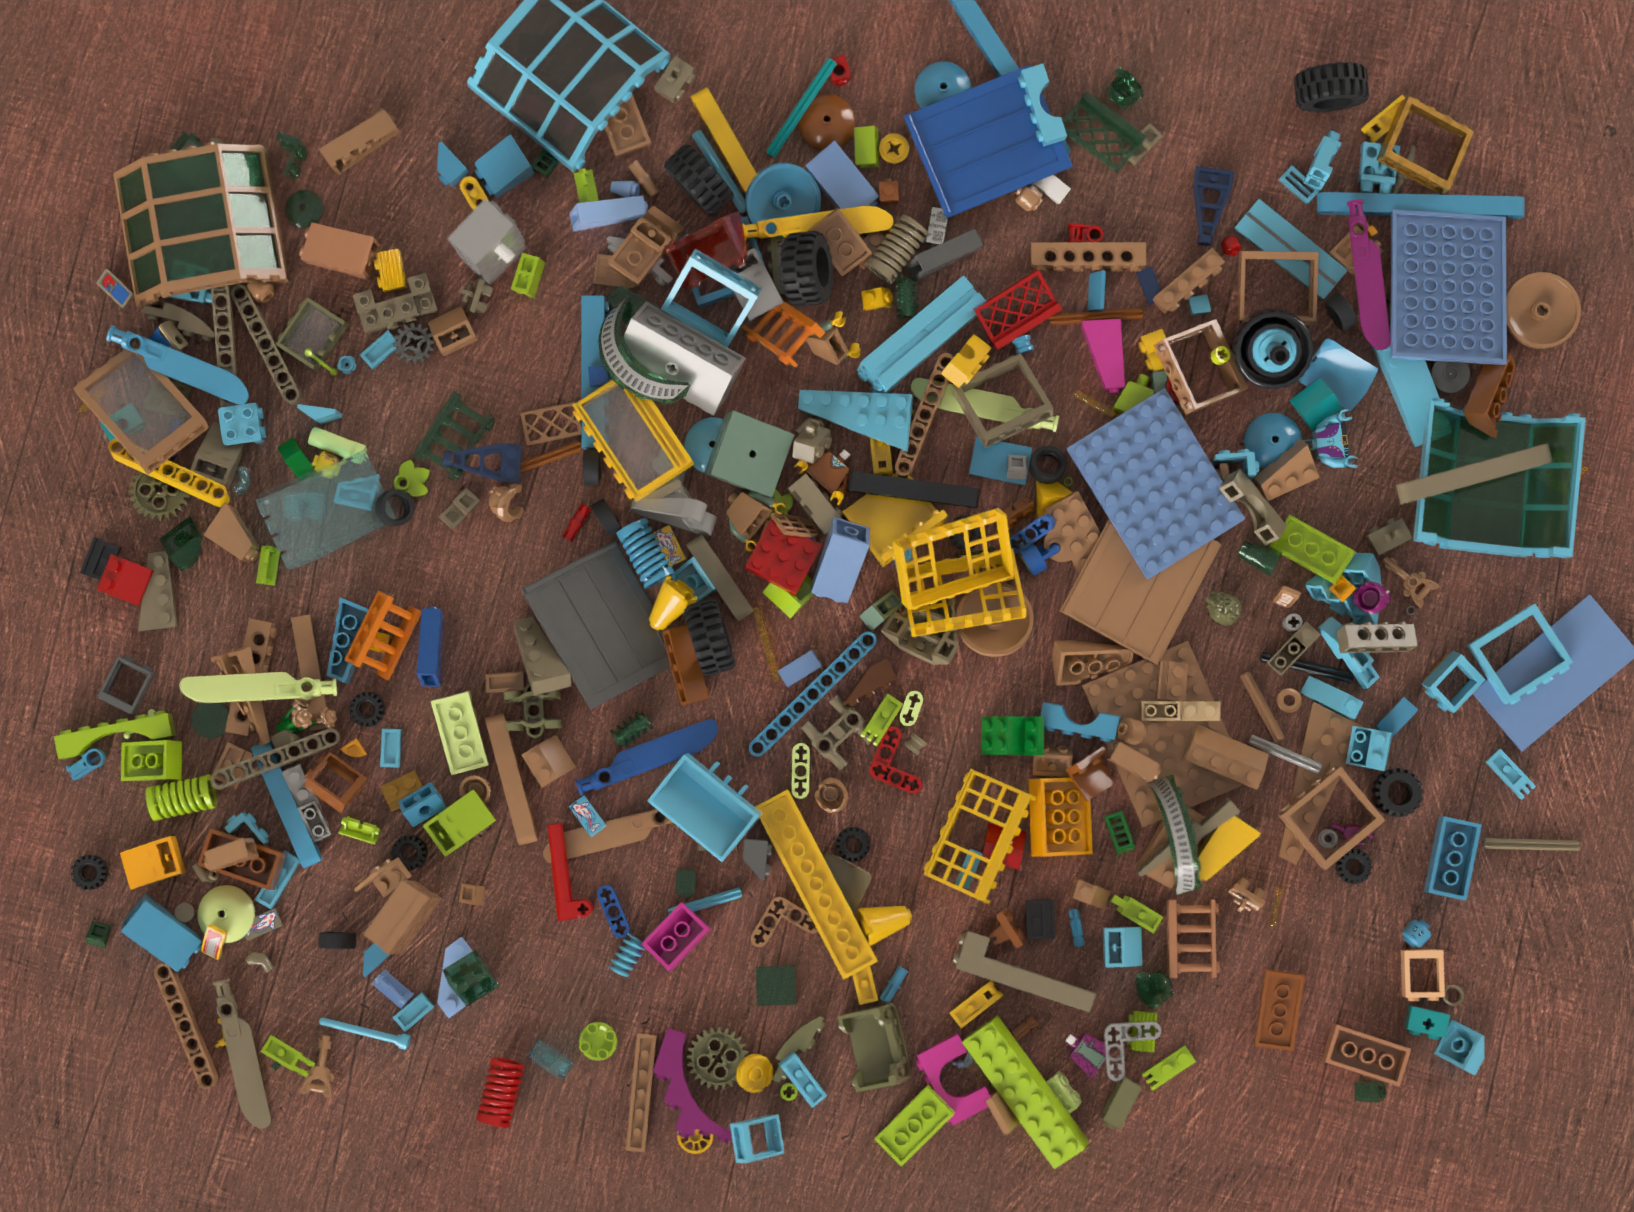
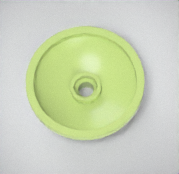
(237, 907)

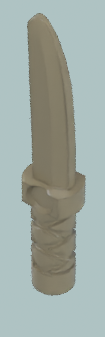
(1401, 178)

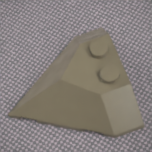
(932, 648)

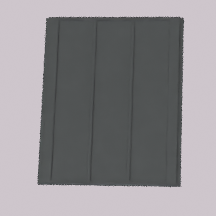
(599, 624)

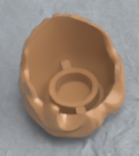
(831, 795)

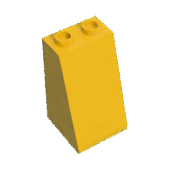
(1223, 845)

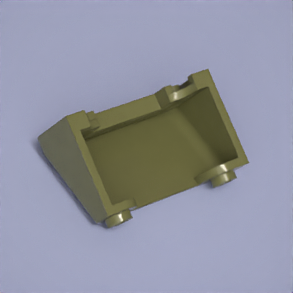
(877, 1047)

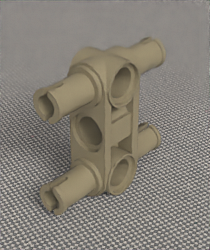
(836, 733)

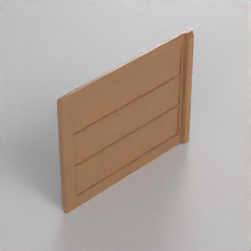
(1126, 606)

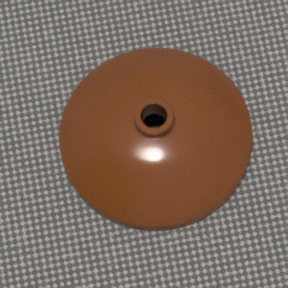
(821, 133)

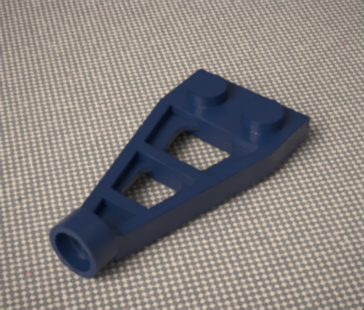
(1210, 179)
(510, 461)

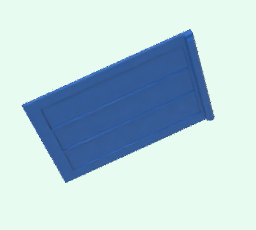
(983, 144)

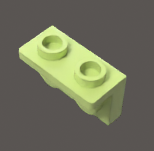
(1064, 1092)

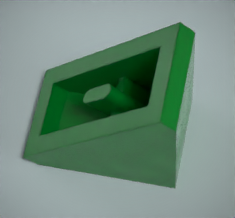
(295, 457)

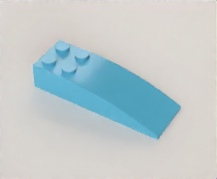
(1411, 389)

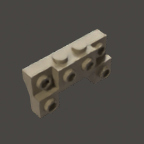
(396, 310)

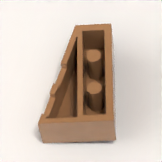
(1288, 472)

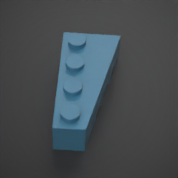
(347, 625)

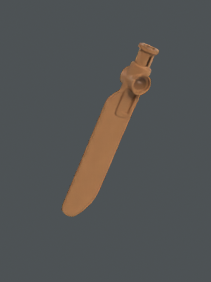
(615, 834)

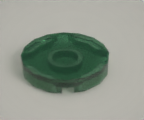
(210, 720)

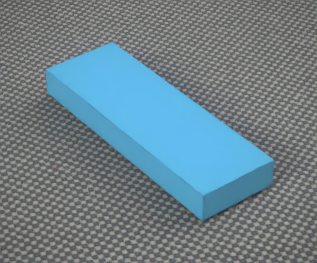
(270, 897)
(802, 1079)

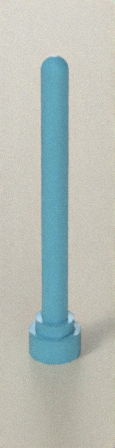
(401, 1040)

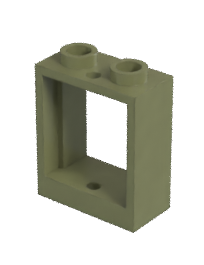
(1120, 1103)

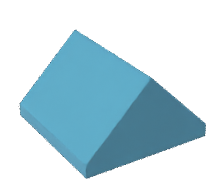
(695, 577)

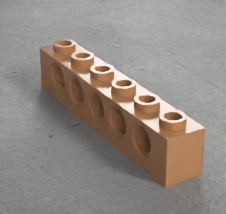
(1136, 250)
(254, 629)

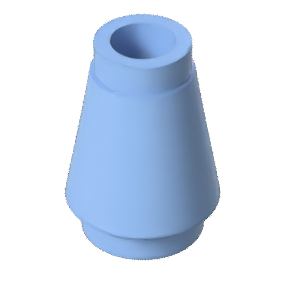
(625, 188)

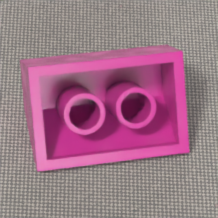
(676, 936)

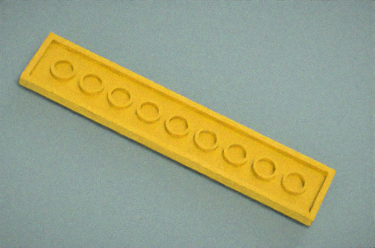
(816, 884)

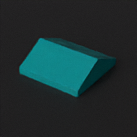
(1315, 403)

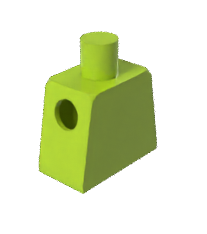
(1133, 394)

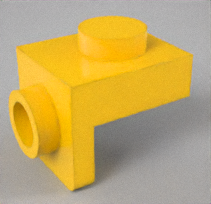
(877, 298)

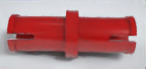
(576, 522)

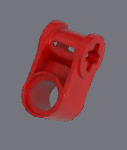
(1083, 232)

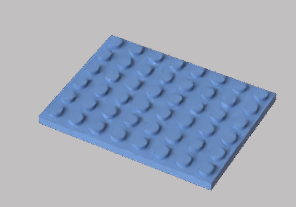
(1448, 287)
(1155, 483)

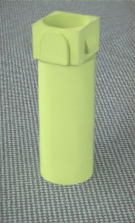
(334, 443)

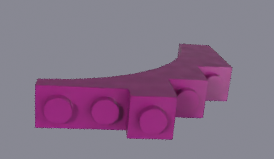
(670, 1065)

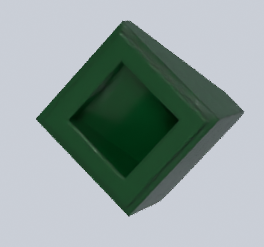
(98, 934)

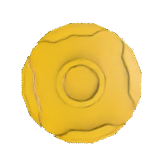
(754, 1073)

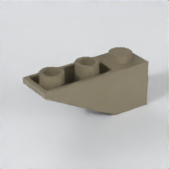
(1293, 649)

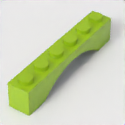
(76, 743)

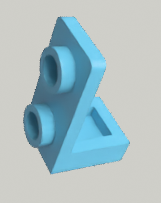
(236, 822)

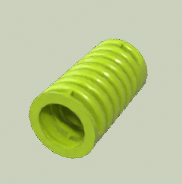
(174, 798)

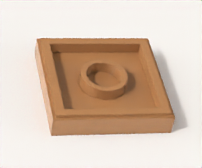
(1004, 1116)

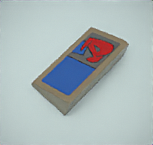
(115, 288)

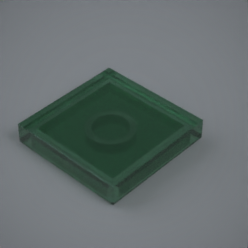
(775, 985)

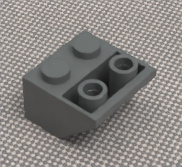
(756, 854)

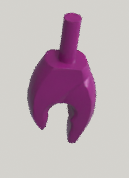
(1348, 830)

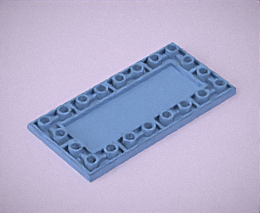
(1596, 653)

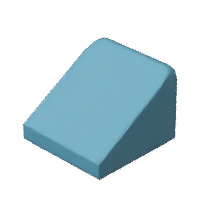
(1199, 305)

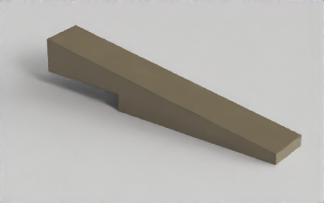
(1217, 817)

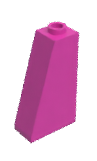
(1106, 349)

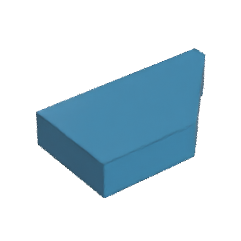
(373, 958)

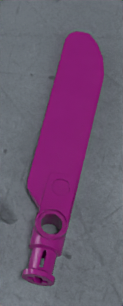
(1368, 280)

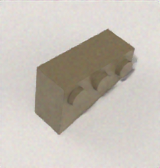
(814, 502)

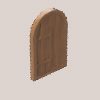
(609, 276)

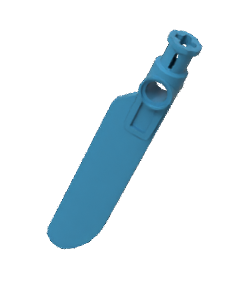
(183, 367)

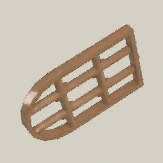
(806, 522)

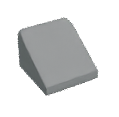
(1016, 467)

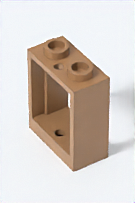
(1134, 762)

